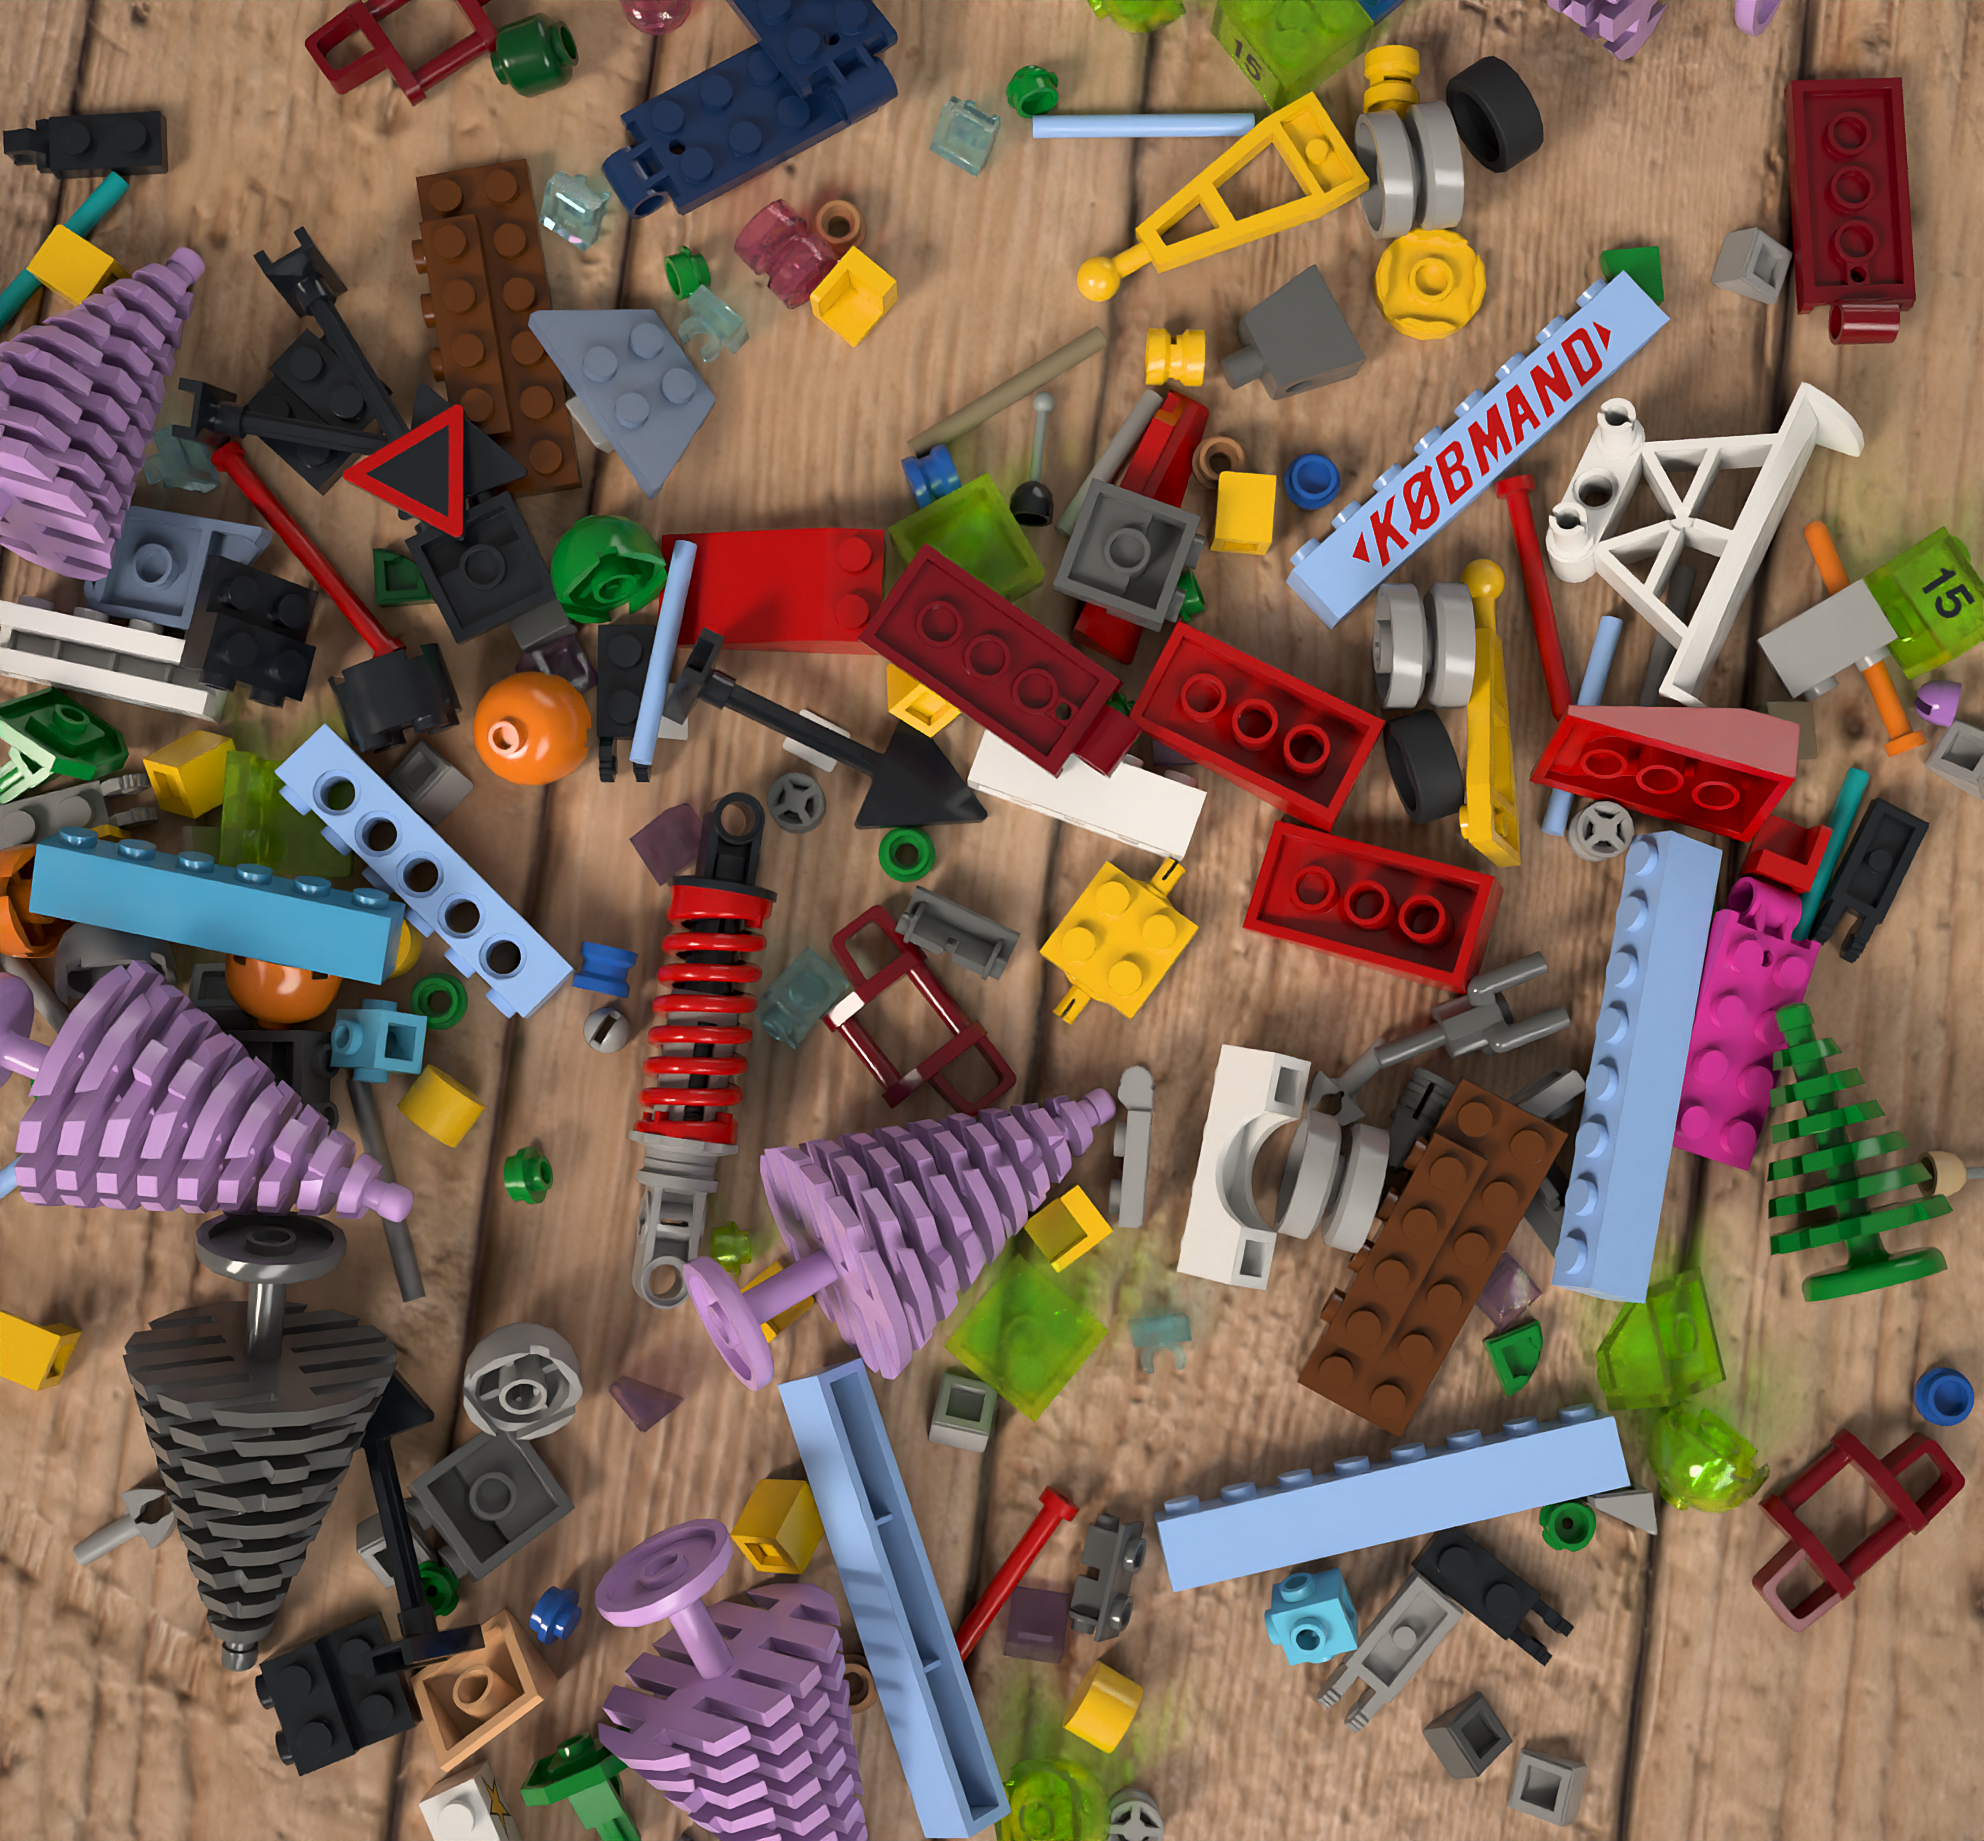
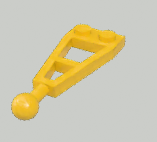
(1310, 150)
(1492, 807)

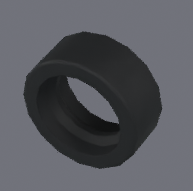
(1495, 114)
(1423, 766)

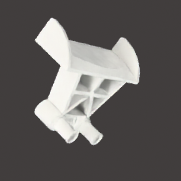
(1613, 463)

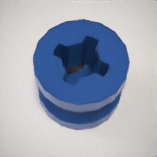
(931, 475)
(604, 969)

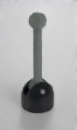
(1032, 501)

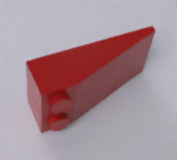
(783, 588)
(1256, 726)
(1675, 763)
(1374, 907)

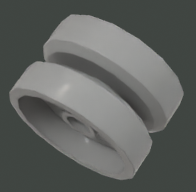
(1411, 169)
(1423, 645)
(1332, 1181)

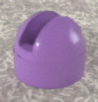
(1938, 701)

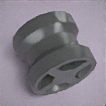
(791, 794)

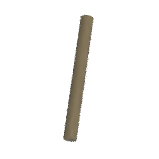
(1008, 392)

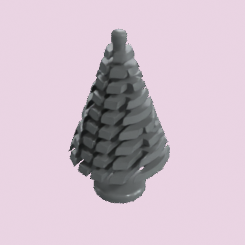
(256, 1415)

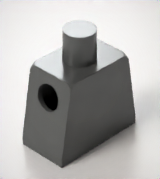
(1294, 341)

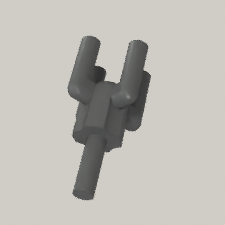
(1480, 1018)

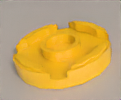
(1429, 283)

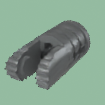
(1409, 1104)

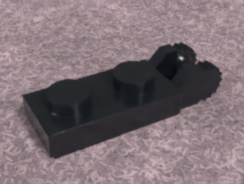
(621, 679)
(1869, 875)
(1487, 1588)

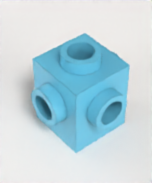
(378, 1041)
(1312, 1617)

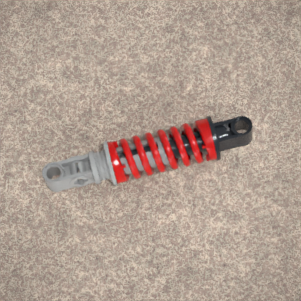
(698, 1042)

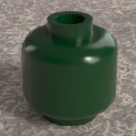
(534, 55)

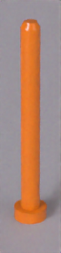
(1876, 676)

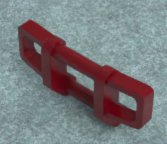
(385, 56)
(913, 965)
(1803, 1544)

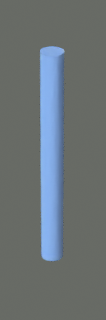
(1142, 125)
(663, 652)
(1590, 695)

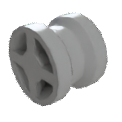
(1610, 824)
(1134, 1828)

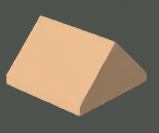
(481, 1690)

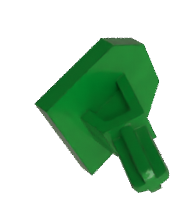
(52, 739)
(590, 1780)

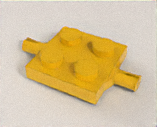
(1119, 940)

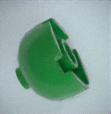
(604, 566)

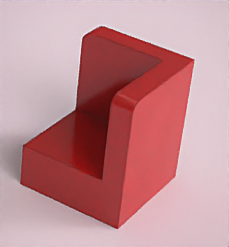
(1786, 854)

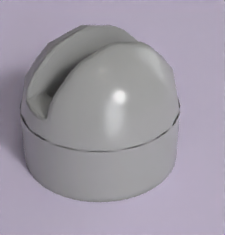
(615, 1038)

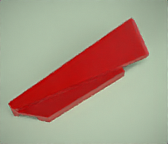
(1161, 473)

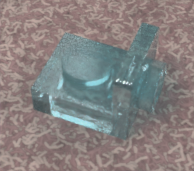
(800, 998)

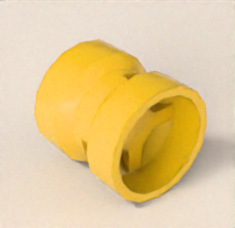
(1391, 79)
(1175, 356)

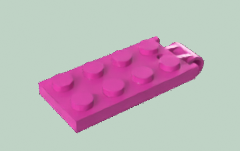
(1744, 980)

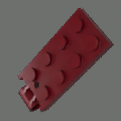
(1851, 205)
(999, 667)

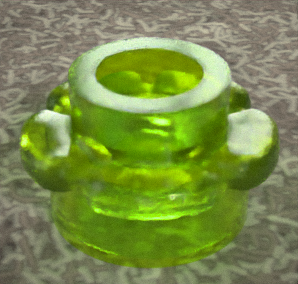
(730, 1247)

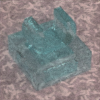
(965, 135)
(573, 209)
(717, 321)
(180, 464)
(1158, 1333)

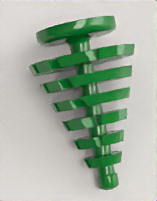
(1857, 1224)

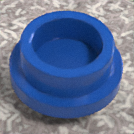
(1311, 481)
(1943, 1396)
(555, 1615)

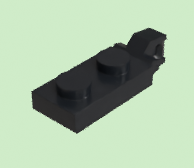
(92, 145)

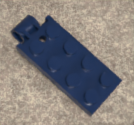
(827, 47)
(729, 125)

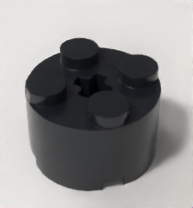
(396, 696)

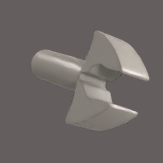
(1348, 1085)
(128, 1526)

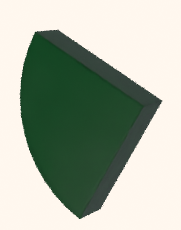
(398, 580)

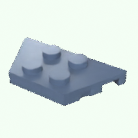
(630, 383)
(164, 562)

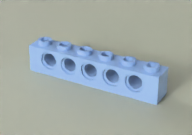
(328, 761)

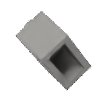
(1827, 640)

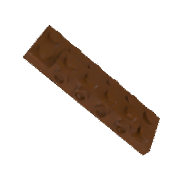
(484, 283)
(1430, 1255)

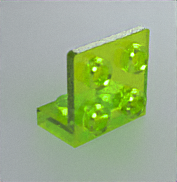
(268, 830)

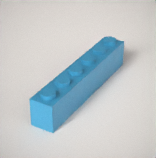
(217, 905)

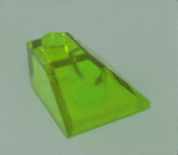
(1661, 1347)

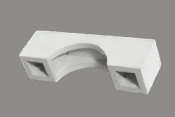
(1223, 1228)

